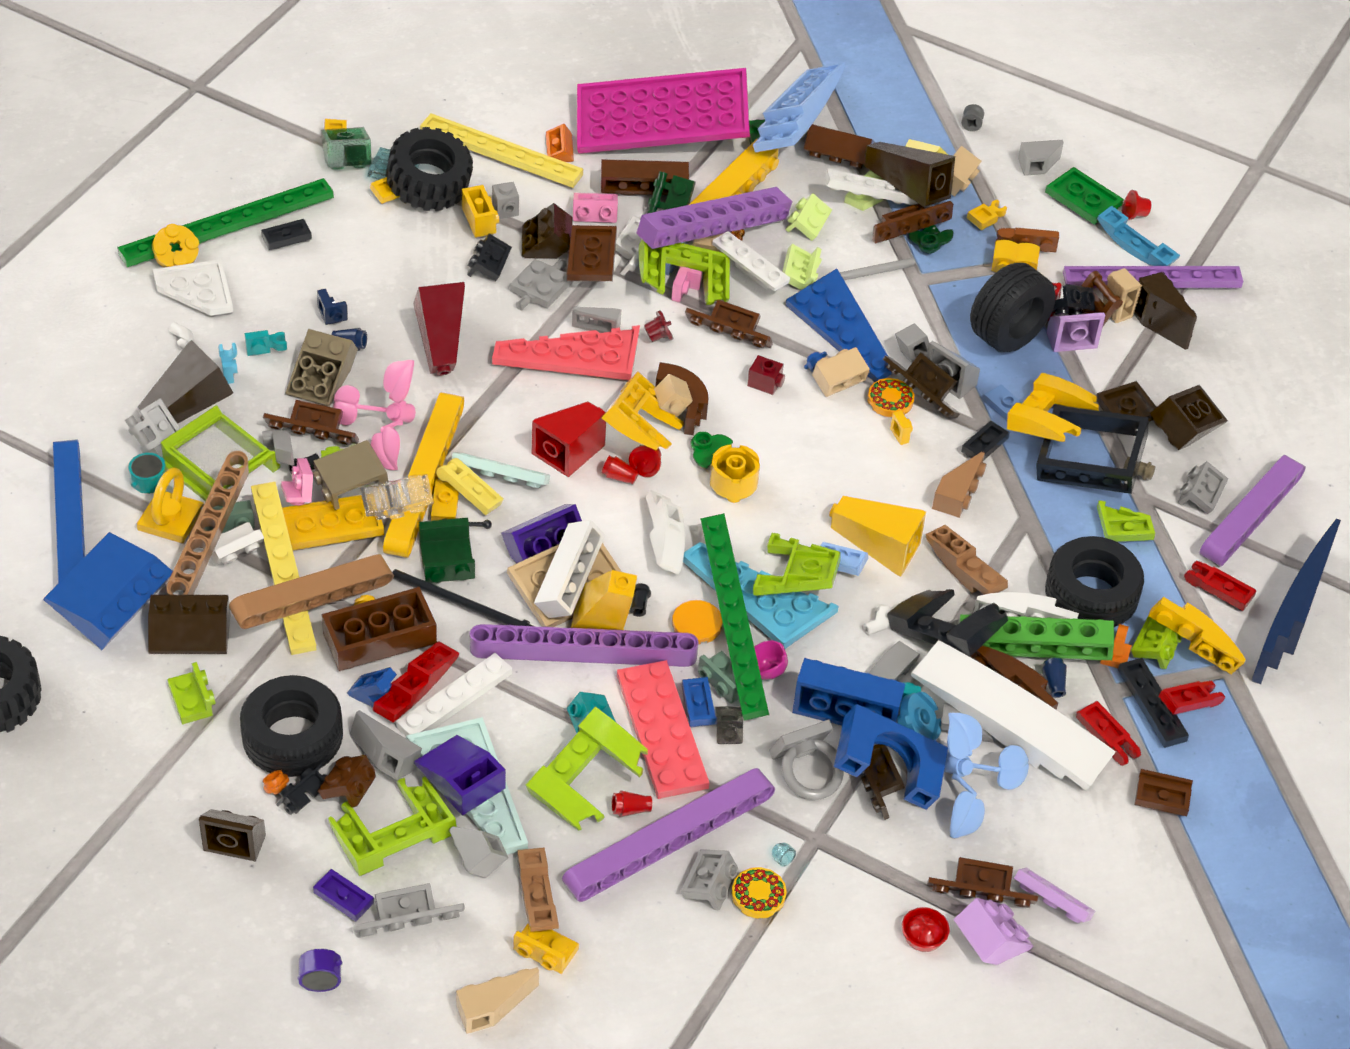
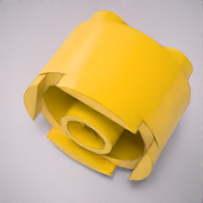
(734, 472)

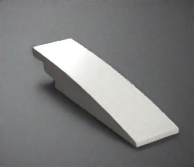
(1013, 715)

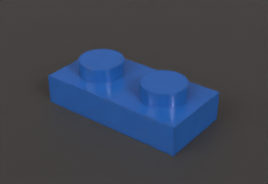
(698, 702)

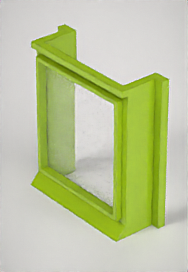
(204, 445)

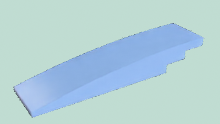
(797, 107)

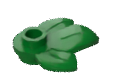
(706, 445)

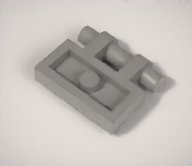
(159, 421)

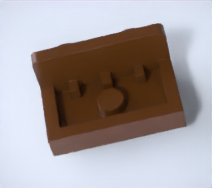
(349, 778)

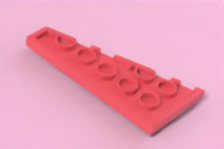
(574, 353)

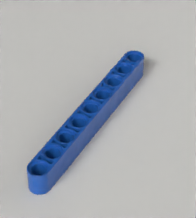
(68, 505)

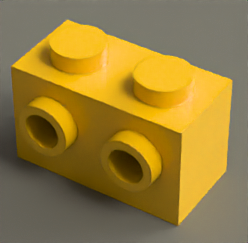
(479, 211)

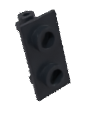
(295, 797)

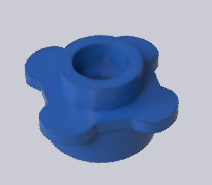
(813, 358)

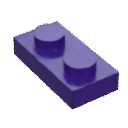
(343, 895)

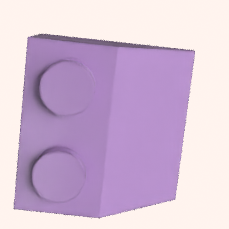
(1075, 331)

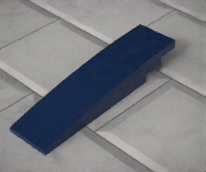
(1295, 607)

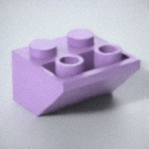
(993, 931)

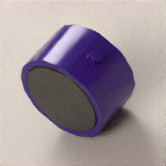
(320, 970)

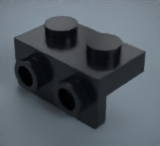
(1075, 300)

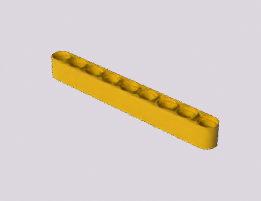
(429, 457)

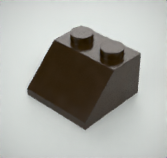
(232, 834)

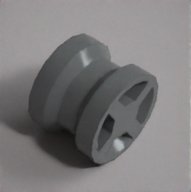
(972, 117)

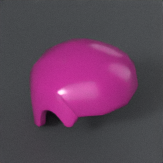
(771, 659)

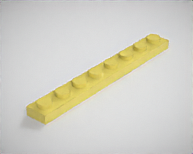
(508, 152)
(281, 561)

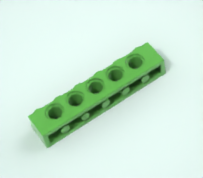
(1054, 638)

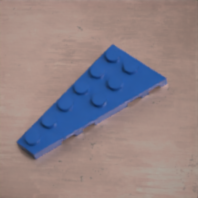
(837, 317)

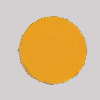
(698, 619)

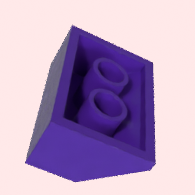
(539, 532)

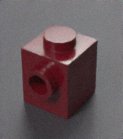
(766, 375)

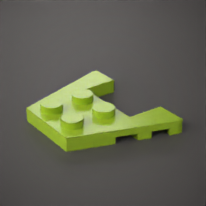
(806, 570)

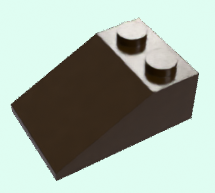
(1187, 416)

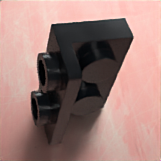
(489, 258)

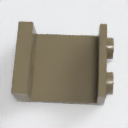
(348, 471)

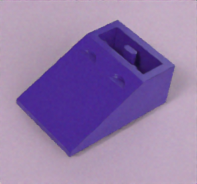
(463, 773)

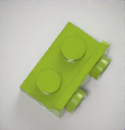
(1156, 642)
(191, 695)

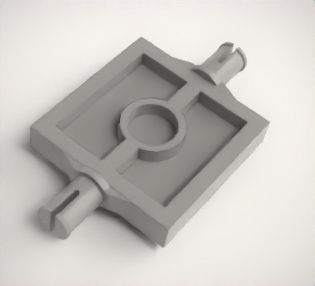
(540, 283)

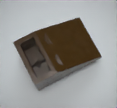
(1165, 310)

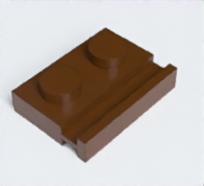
(1163, 792)

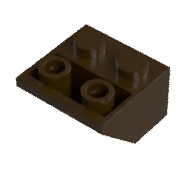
(547, 234)

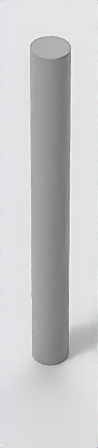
(876, 269)

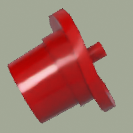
(1135, 205)
(645, 460)

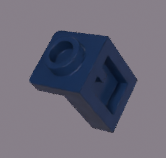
(329, 310)

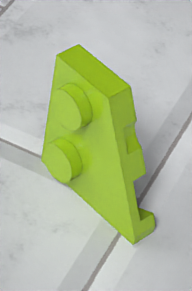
(1125, 524)

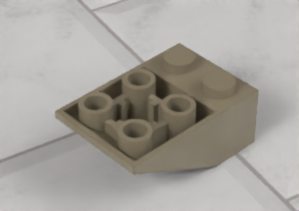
(321, 367)

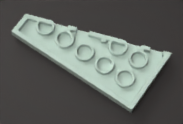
(496, 814)

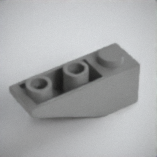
(384, 746)

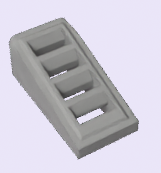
(603, 318)

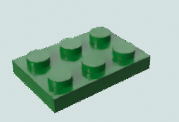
(1083, 194)

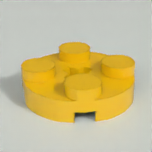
(175, 234)

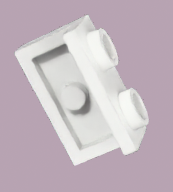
(236, 542)

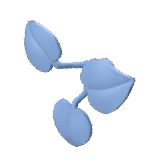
(962, 738)

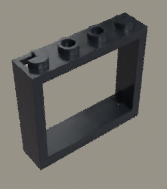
(1095, 475)

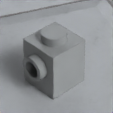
(505, 200)
(912, 341)

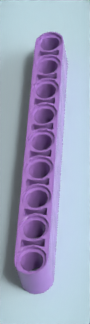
(583, 645)
(668, 835)

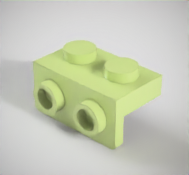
(809, 216)
(801, 266)

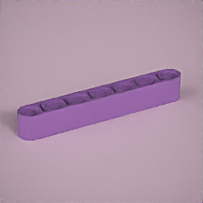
(1252, 510)

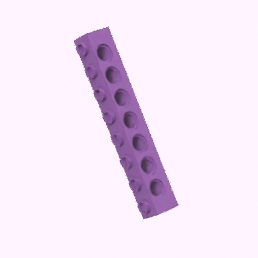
(713, 217)

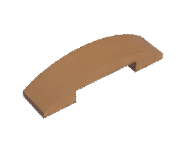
(536, 890)

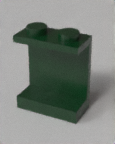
(446, 550)

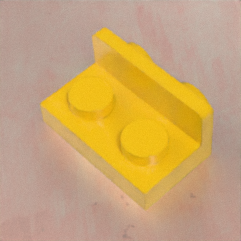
(546, 947)

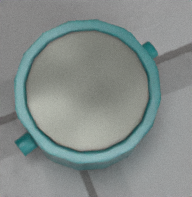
(146, 472)

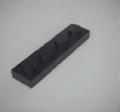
(1146, 692)

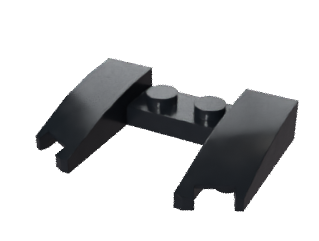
(915, 619)

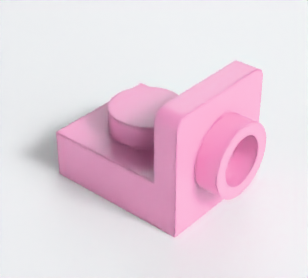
(685, 279)

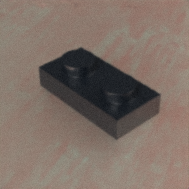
(286, 234)
(985, 440)

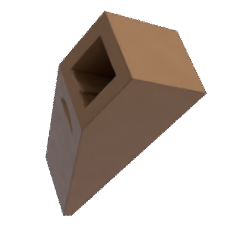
(957, 485)

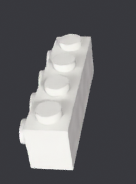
(569, 569)

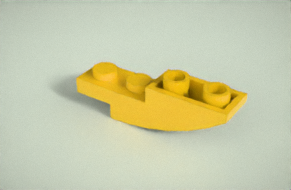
(1205, 635)

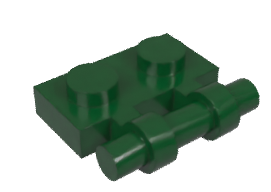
(679, 192)

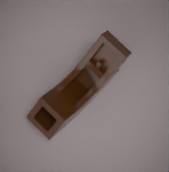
(699, 406)

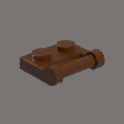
(1114, 301)

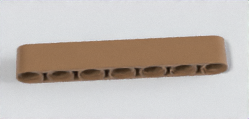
(212, 518)
(310, 591)

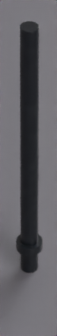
(458, 600)

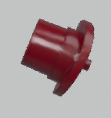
(658, 328)

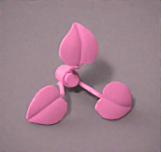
(397, 383)

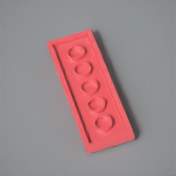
(662, 729)

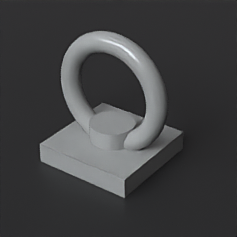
(799, 744)

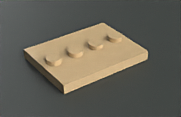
(530, 574)

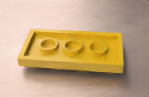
(321, 524)

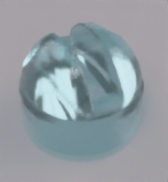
(783, 854)

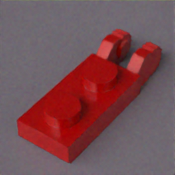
(1220, 584)
(1191, 697)
(1109, 731)

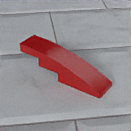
(416, 682)

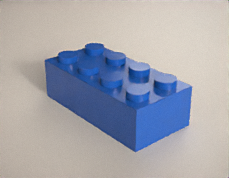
(832, 691)

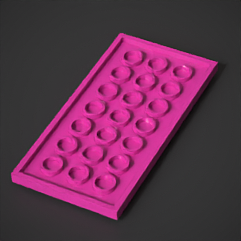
(662, 110)

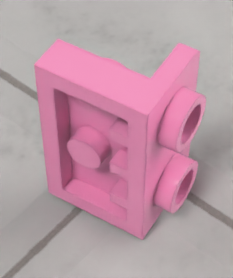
(595, 207)
(300, 488)

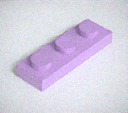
(1054, 896)

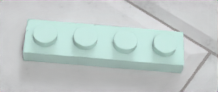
(510, 472)

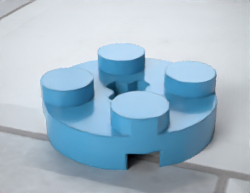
(918, 713)

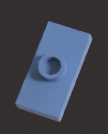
(1001, 400)

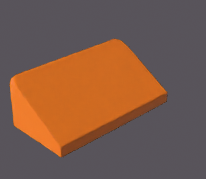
(560, 143)

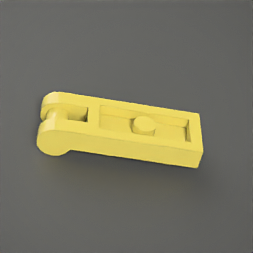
(470, 485)

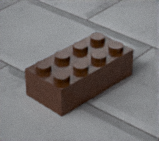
(379, 628)

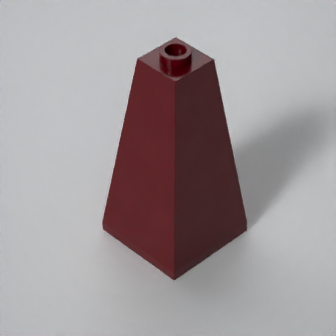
(439, 321)

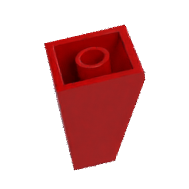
(569, 437)

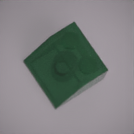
(346, 147)

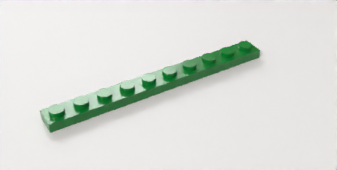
(236, 218)
(734, 617)

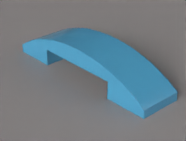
(1133, 242)

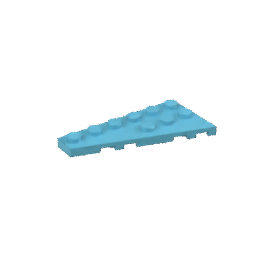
(779, 616)

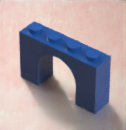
(922, 755)

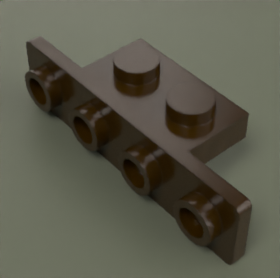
(928, 378)
(881, 778)

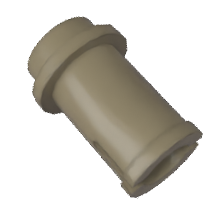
(1145, 470)

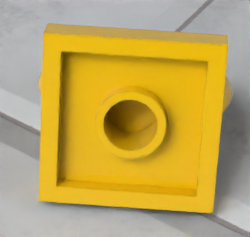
(170, 513)

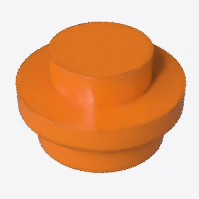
(275, 782)

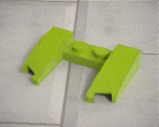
(712, 263)
(596, 733)
(367, 850)

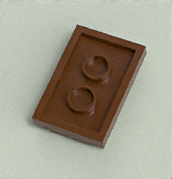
(592, 253)

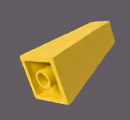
(880, 529)
(605, 602)

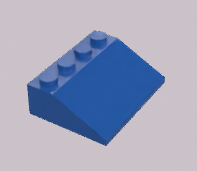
(108, 588)

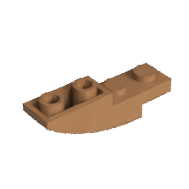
(963, 563)

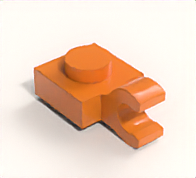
(1121, 650)

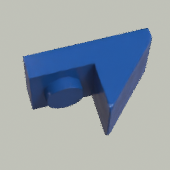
(372, 686)

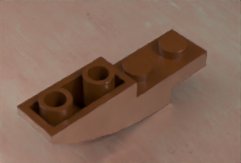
(1015, 672)

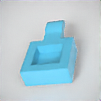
(229, 364)

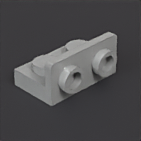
(1203, 487)
(710, 877)

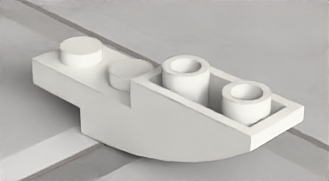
(668, 532)
(1024, 604)

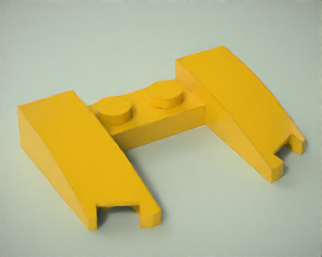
(1033, 414)
(624, 415)

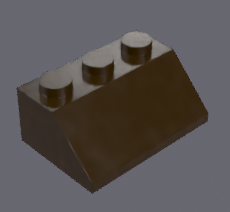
(188, 624)

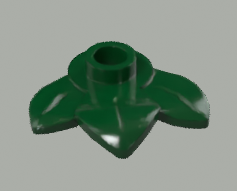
(931, 238)

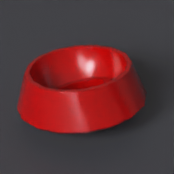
(925, 929)

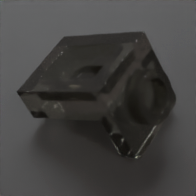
(729, 725)

